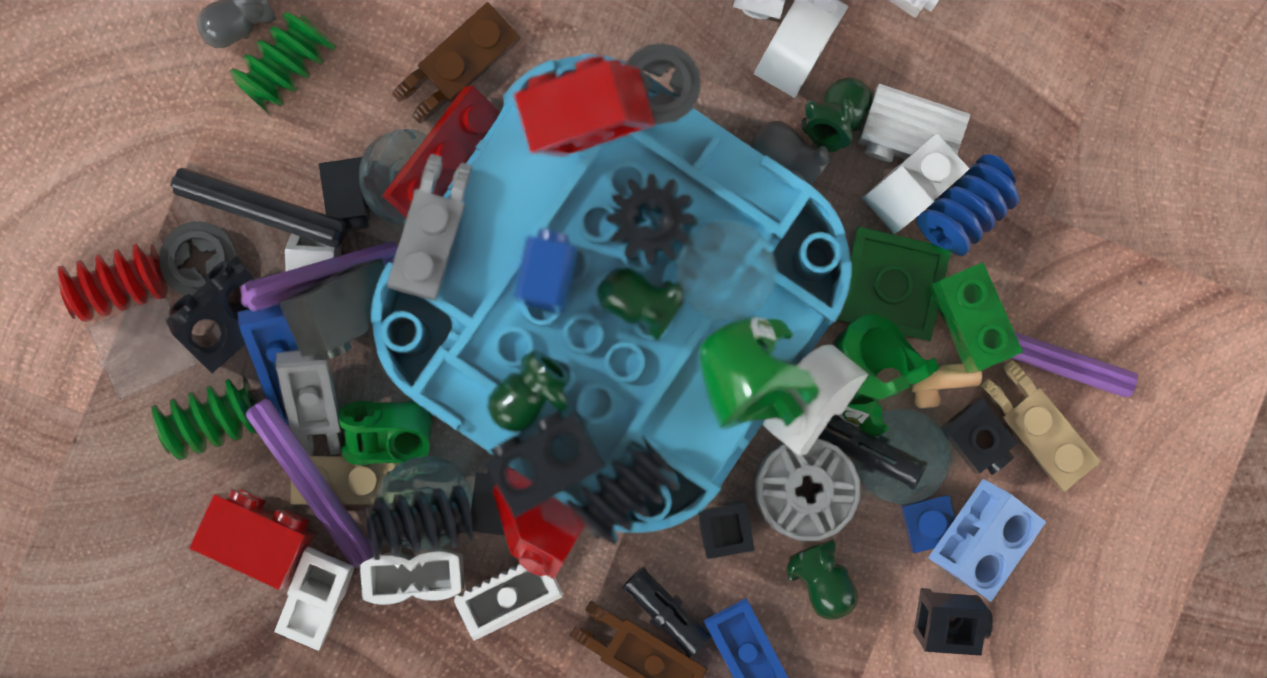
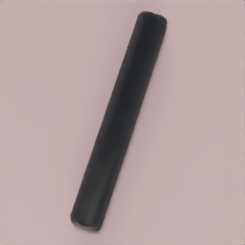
(259, 207)

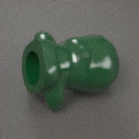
(840, 114)
(636, 300)
(522, 395)
(827, 582)

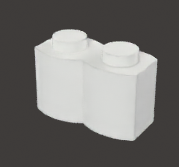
(426, 576)

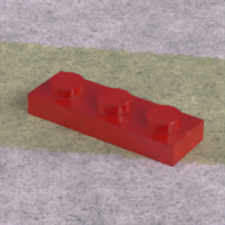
(451, 138)

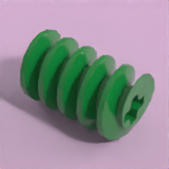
(281, 60)
(205, 420)

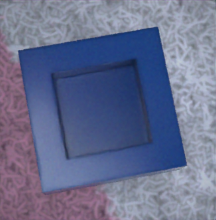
(927, 522)

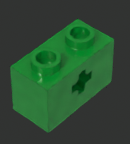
(975, 318)

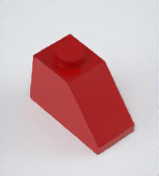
(540, 535)

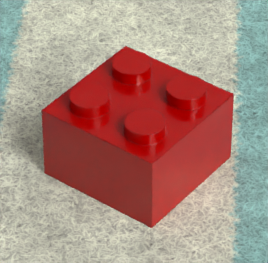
(583, 107)
(252, 538)

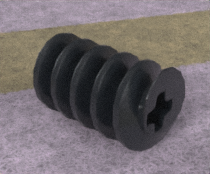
(624, 493)
(418, 521)

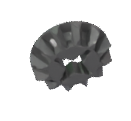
(685, 80)
(177, 252)

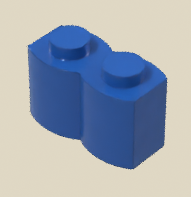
(546, 271)

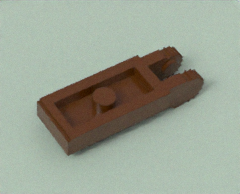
(459, 60)
(636, 650)

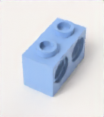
(987, 539)

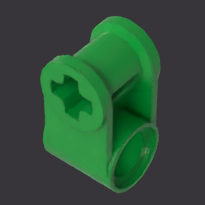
(388, 432)

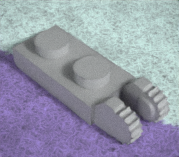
(429, 233)
(309, 399)

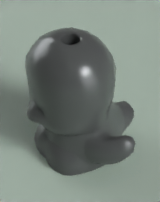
(231, 20)
(789, 150)

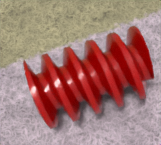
(112, 283)

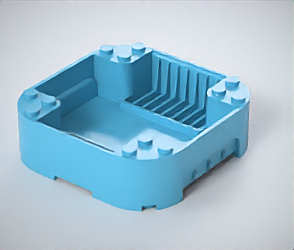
(620, 377)

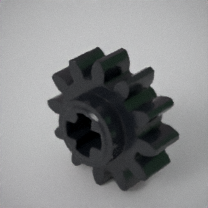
(642, 237)

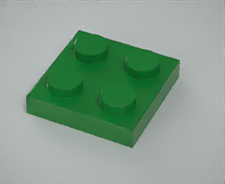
(892, 281)

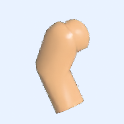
(945, 377)

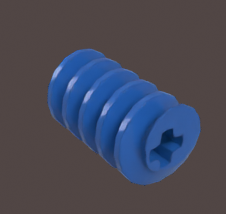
(970, 206)

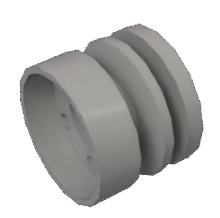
(790, 514)

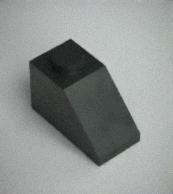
(333, 310)

